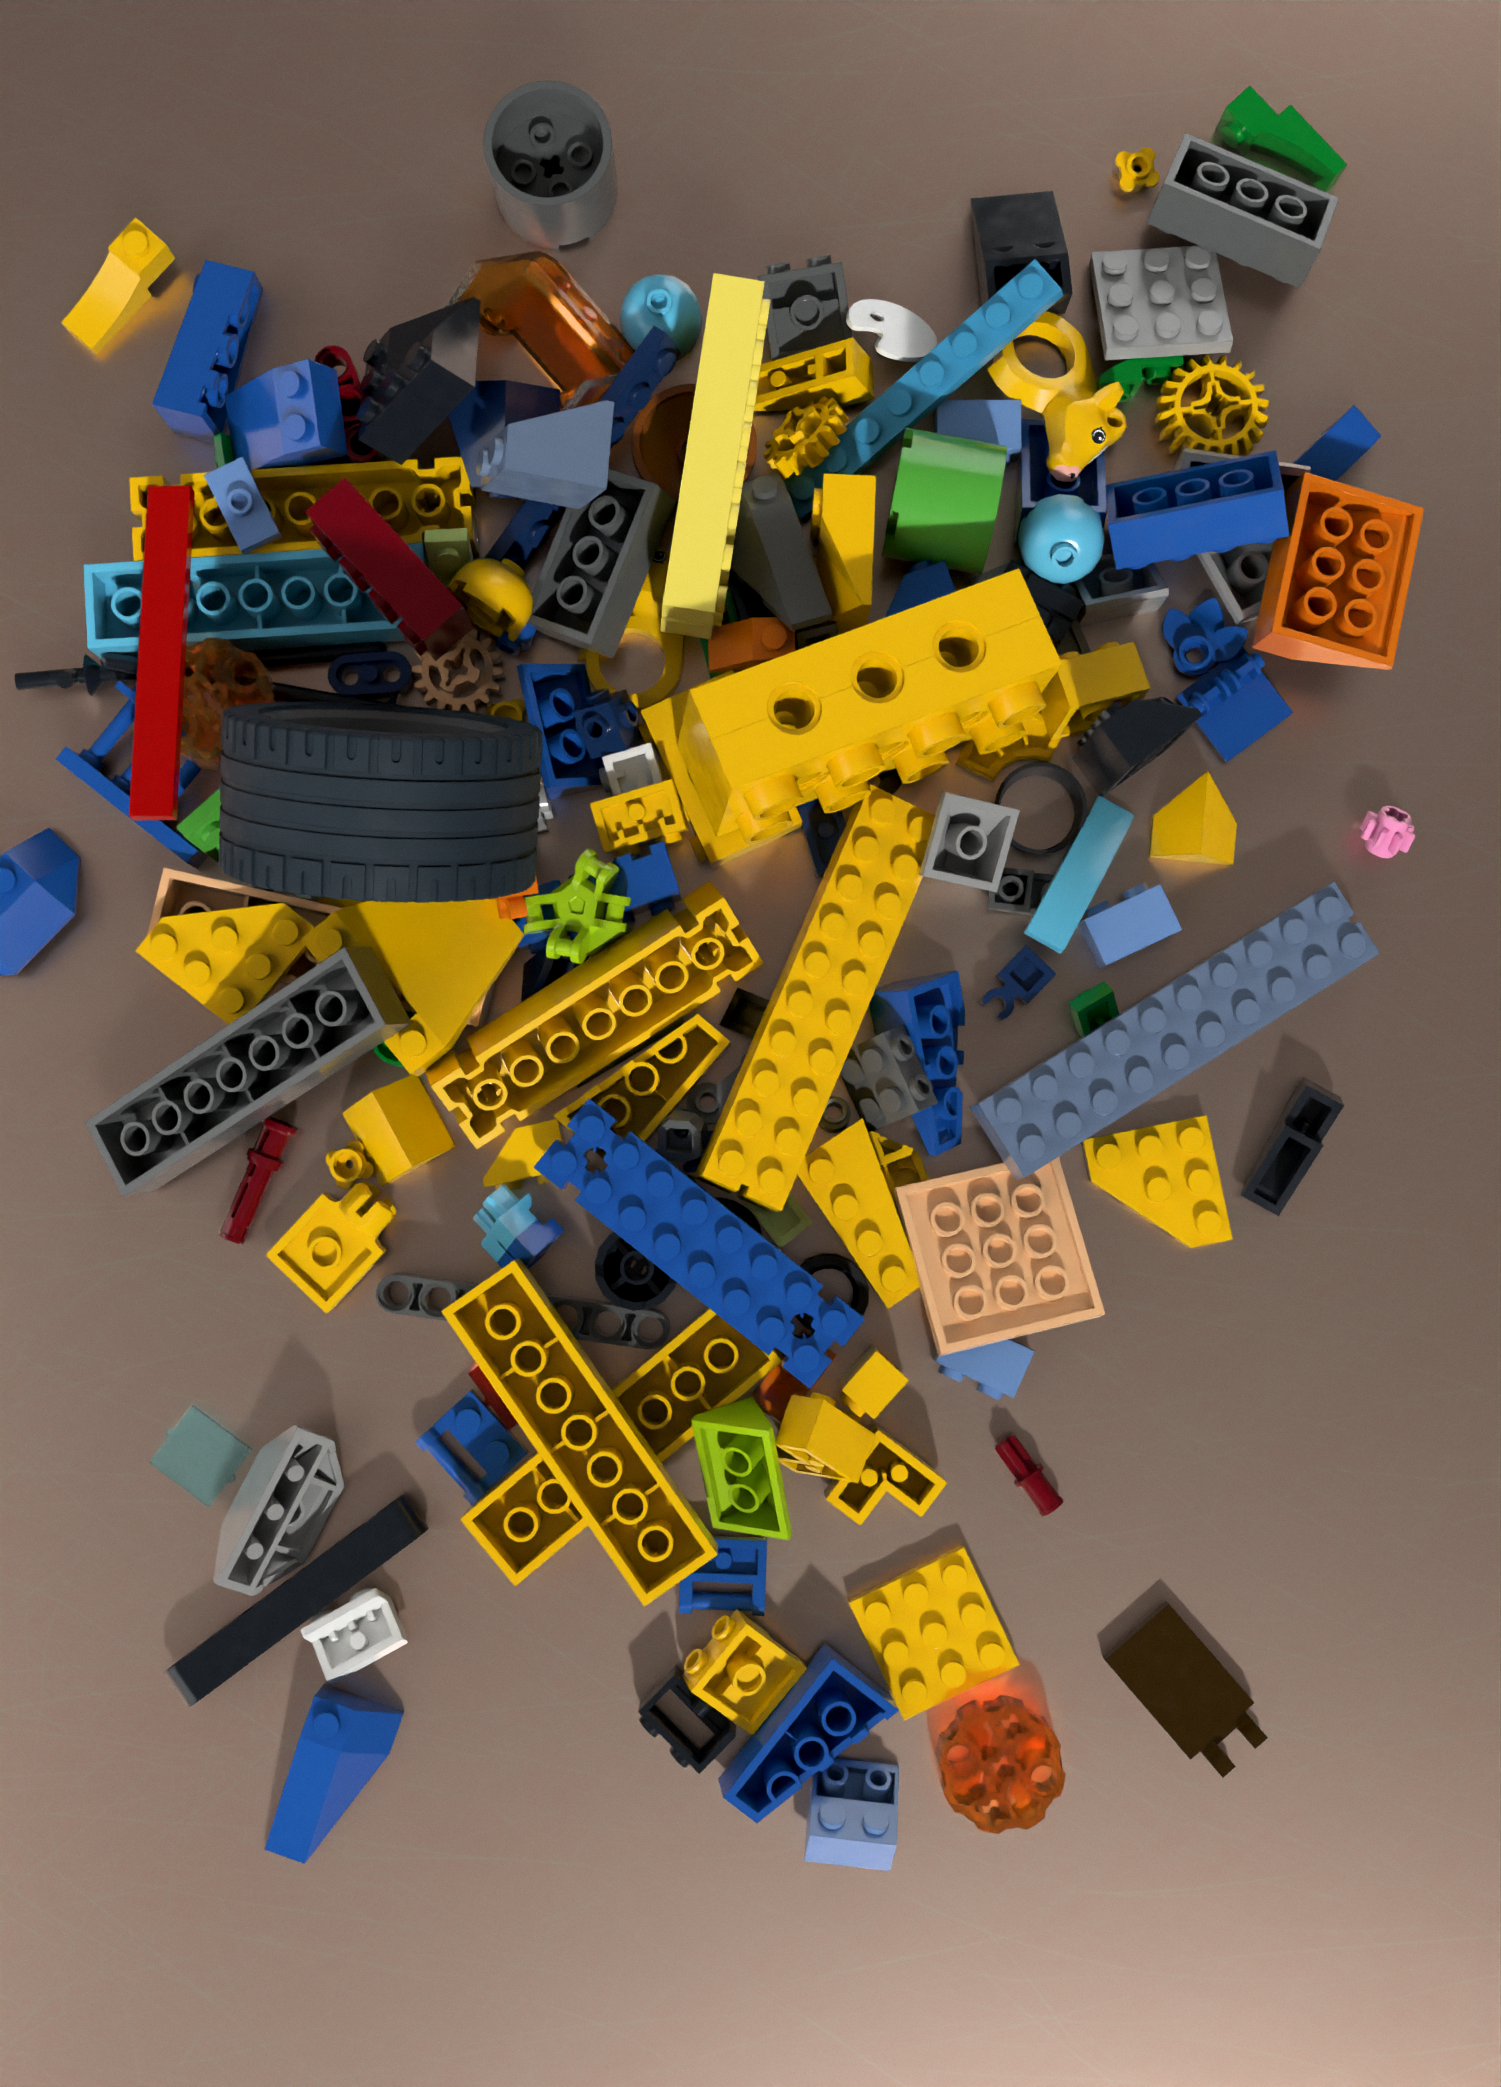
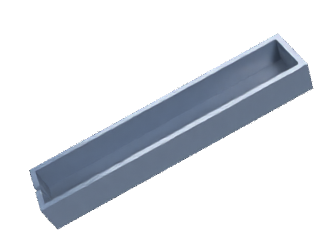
(1174, 1031)

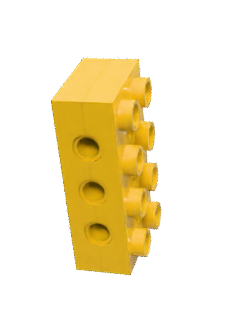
(867, 706)

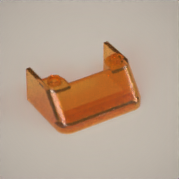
(551, 320)

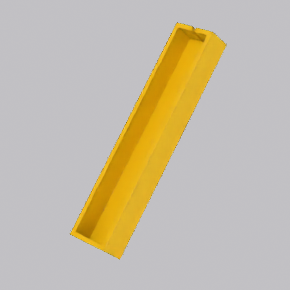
(818, 1002)

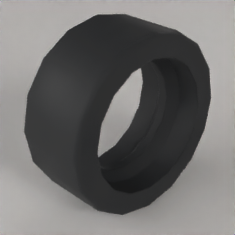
(846, 1266)

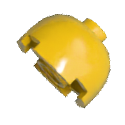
(494, 595)

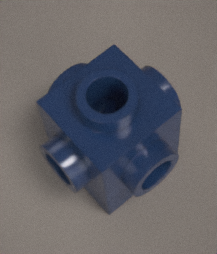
(607, 722)

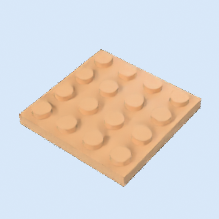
(997, 1255)

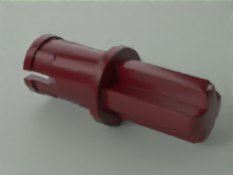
(1028, 1474)

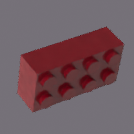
(388, 567)

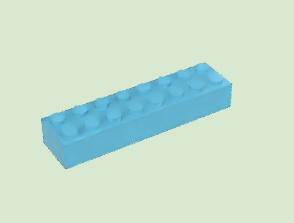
(246, 599)

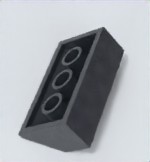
(1129, 739)

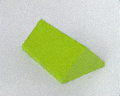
(742, 1470)

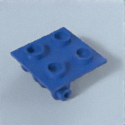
(1235, 704)

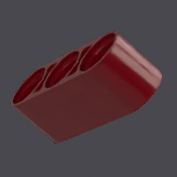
(350, 393)

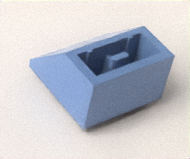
(853, 1815)

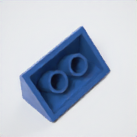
(550, 699)

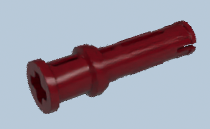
(263, 1161)

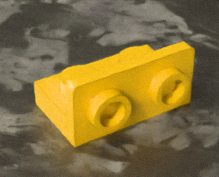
(639, 817)

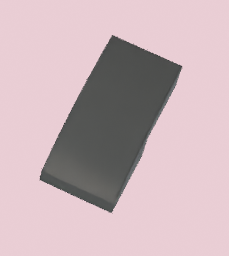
(1019, 891)

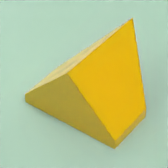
(1195, 826)

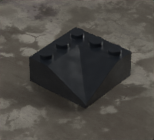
(418, 378)

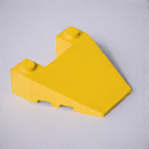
(434, 955)

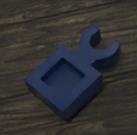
(1022, 979)

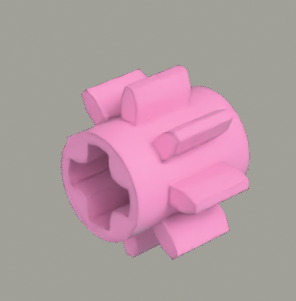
(1387, 831)

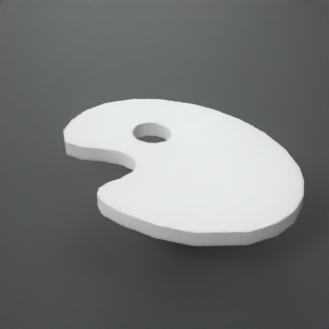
(899, 332)

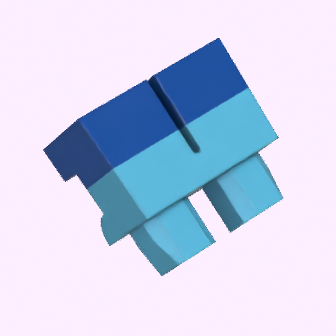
(513, 1229)

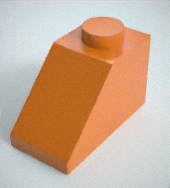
(748, 643)

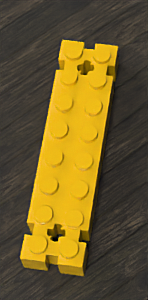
(394, 490)
(593, 1014)

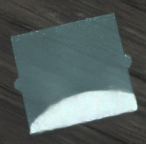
(200, 1456)

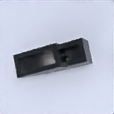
(1292, 1146)

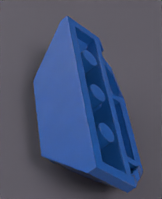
(35, 897)

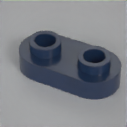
(371, 673)

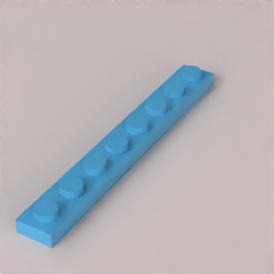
(931, 381)

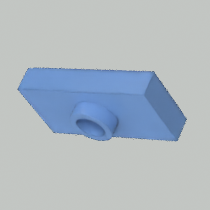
(242, 505)

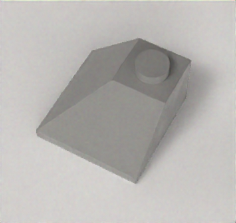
(969, 841)

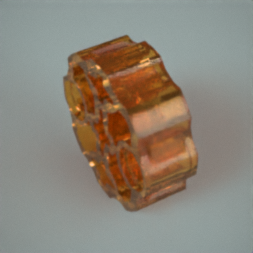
(229, 666)
(1036, 1749)

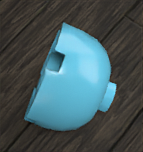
(661, 303)
(1061, 539)

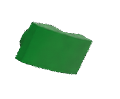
(1132, 372)

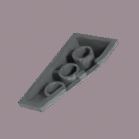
(775, 556)

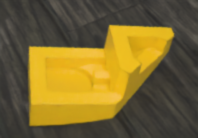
(898, 1163)

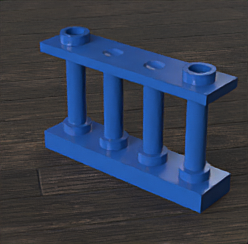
(117, 791)

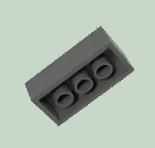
(1243, 210)
(600, 564)

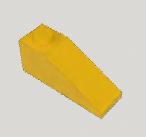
(831, 371)

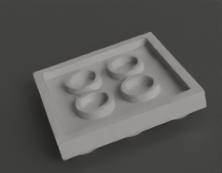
(1160, 302)

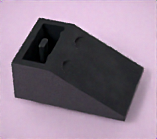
(1012, 234)

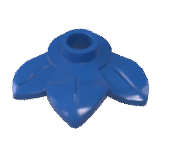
(1203, 633)

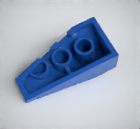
(333, 1761)

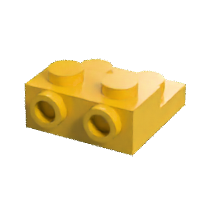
(742, 1671)

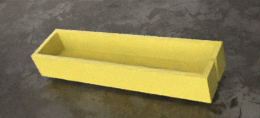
(715, 457)

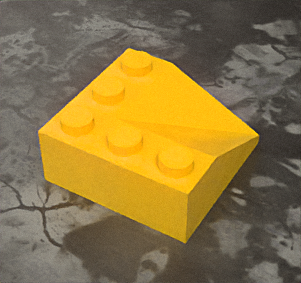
(845, 535)

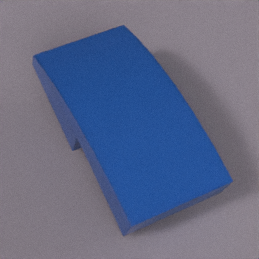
(1340, 445)

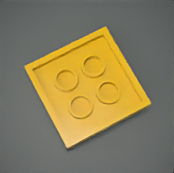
(933, 1632)

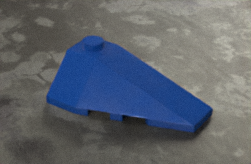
(930, 1012)

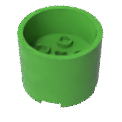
(944, 500)

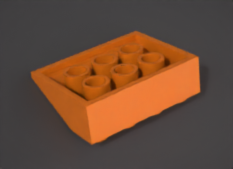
(1339, 576)

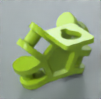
(581, 909)

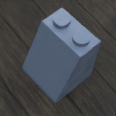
(551, 457)

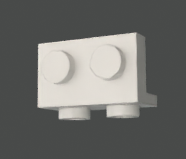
(355, 1633)

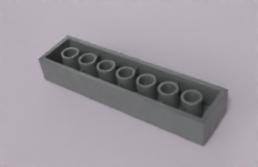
(248, 1070)

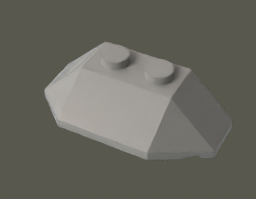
(278, 1510)

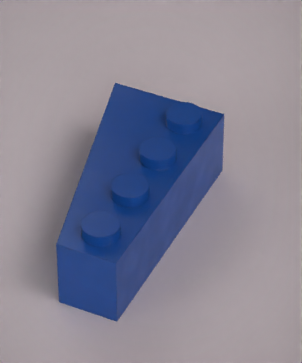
(209, 351)
(645, 880)
(804, 1733)

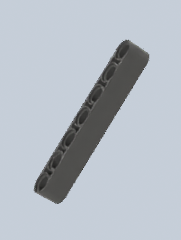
(588, 1310)

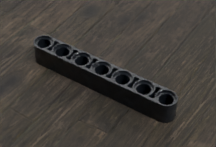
(296, 1600)

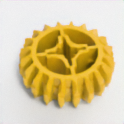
(1212, 378)

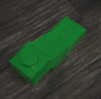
(1254, 126)

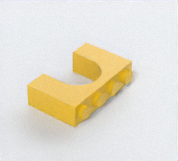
(662, 729)

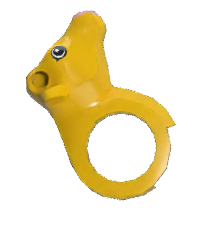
(1076, 414)

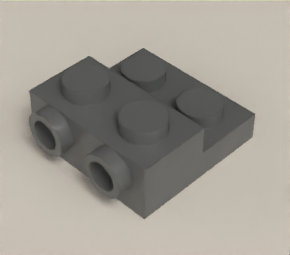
(805, 306)
(886, 1079)

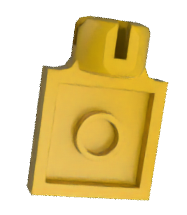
(334, 1244)

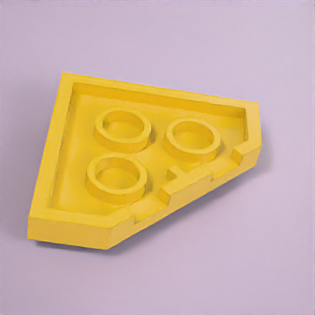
(229, 955)
(1165, 1177)

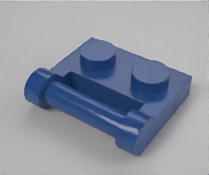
(482, 1436)
(737, 1562)

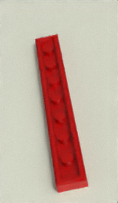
(162, 653)

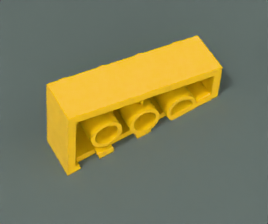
(856, 1202)

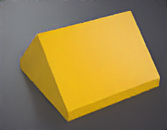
(399, 1128)

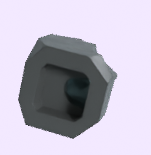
(682, 1136)

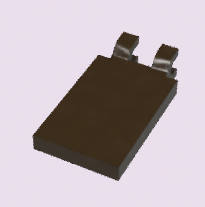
(1184, 1686)

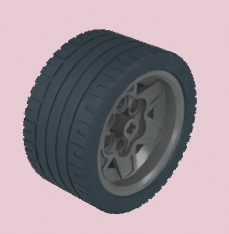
(379, 801)

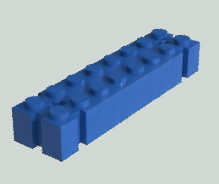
(699, 1243)

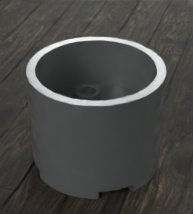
(536, 137)

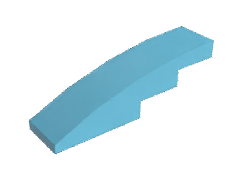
(1079, 875)

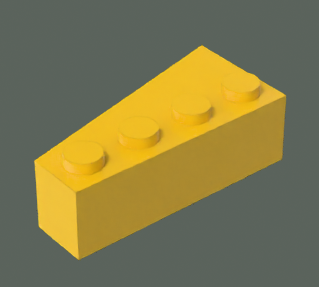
(655, 1081)

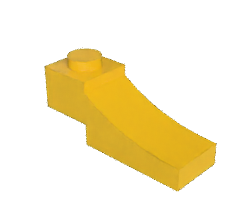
(120, 286)

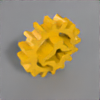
(805, 436)

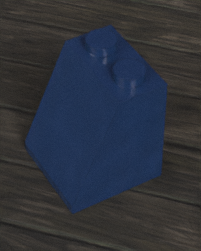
(489, 410)

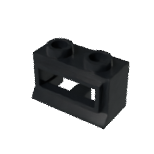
(683, 1747)

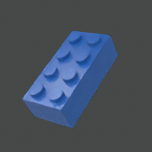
(1196, 510)

